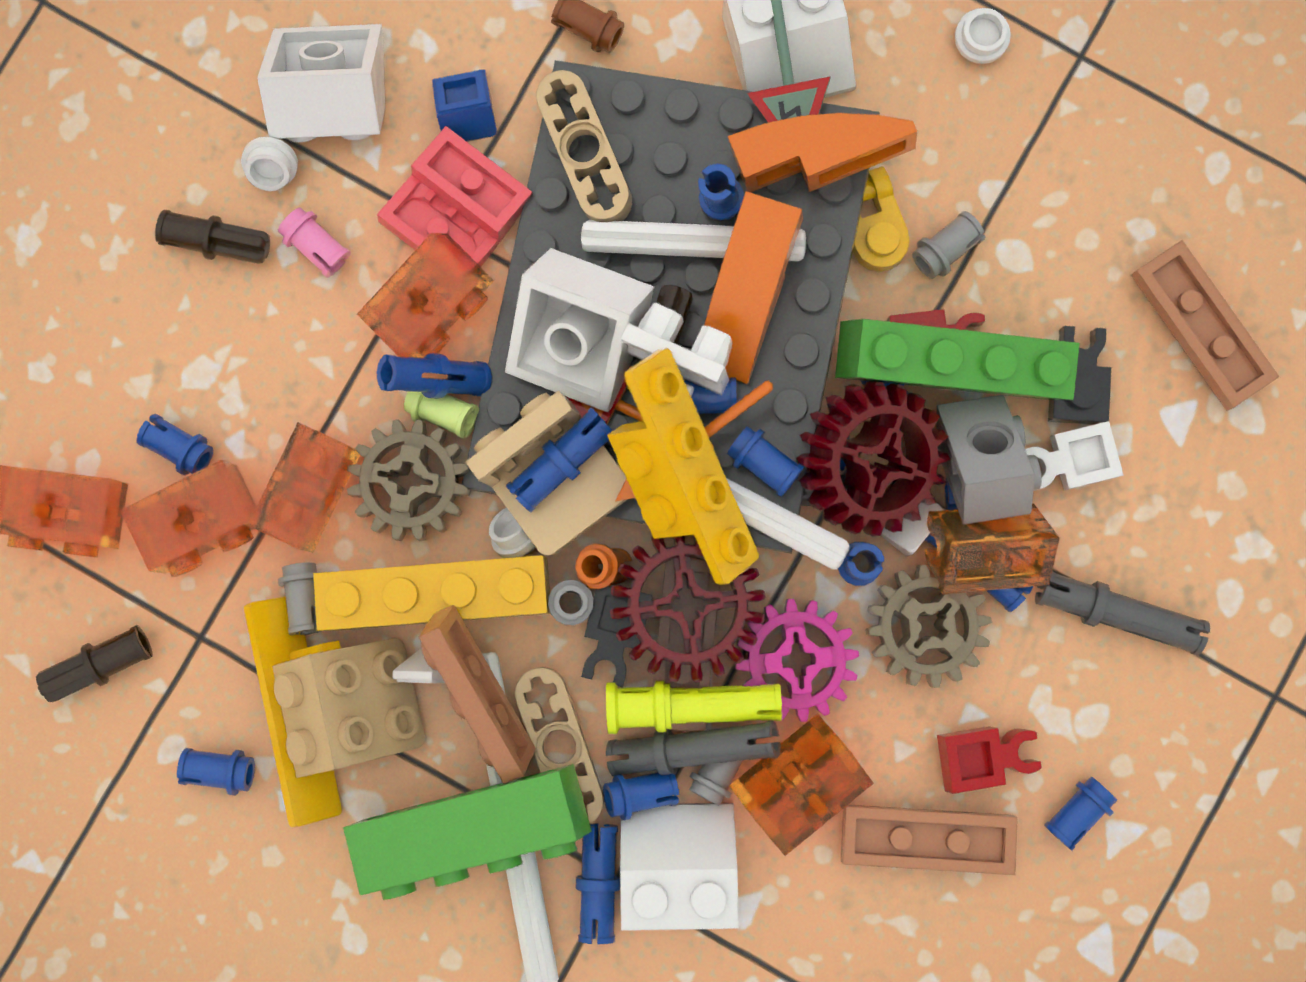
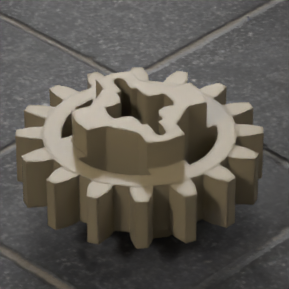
(415, 455)
(947, 641)

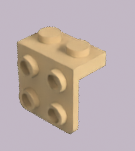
(573, 504)
(347, 707)

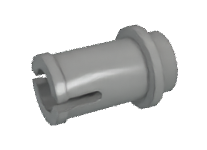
(948, 245)
(574, 587)
(300, 597)
(714, 780)

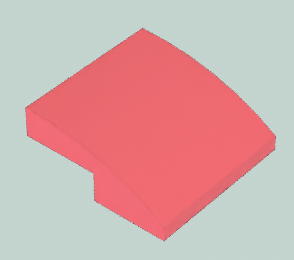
(457, 194)

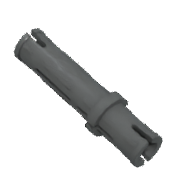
(1100, 605)
(670, 751)

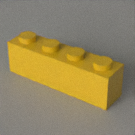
(418, 591)

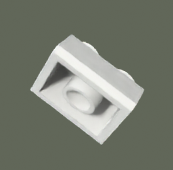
(815, 36)
(323, 82)
(573, 327)
(679, 868)

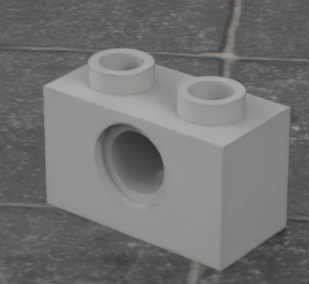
(989, 460)

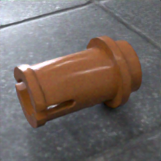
(589, 23)

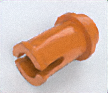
(596, 554)

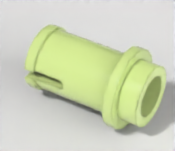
(445, 412)

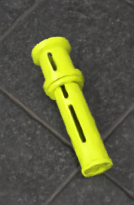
(664, 706)

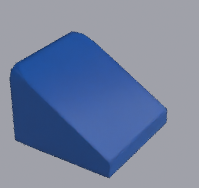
(465, 105)

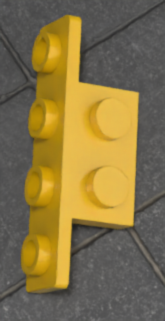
(677, 469)
(310, 796)

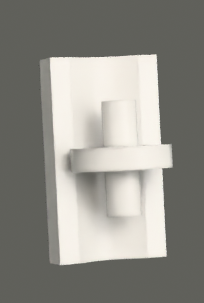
(701, 365)

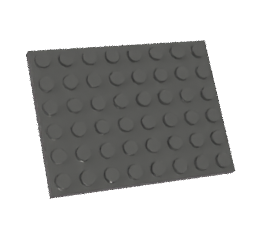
(663, 141)

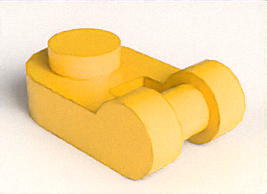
(881, 237)

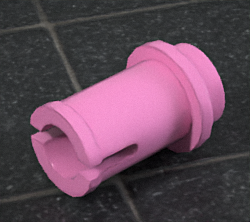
(313, 241)

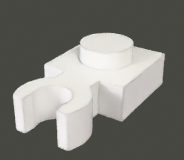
(1079, 457)

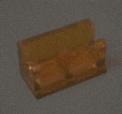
(991, 552)

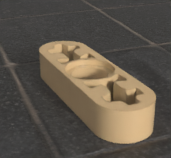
(555, 120)
(560, 700)

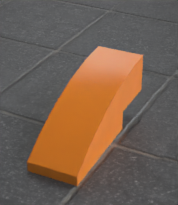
(819, 147)
(752, 278)

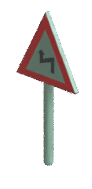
(791, 98)

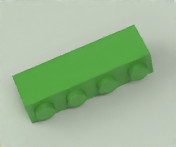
(956, 359)
(467, 831)

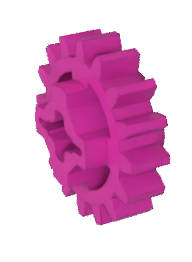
(821, 657)

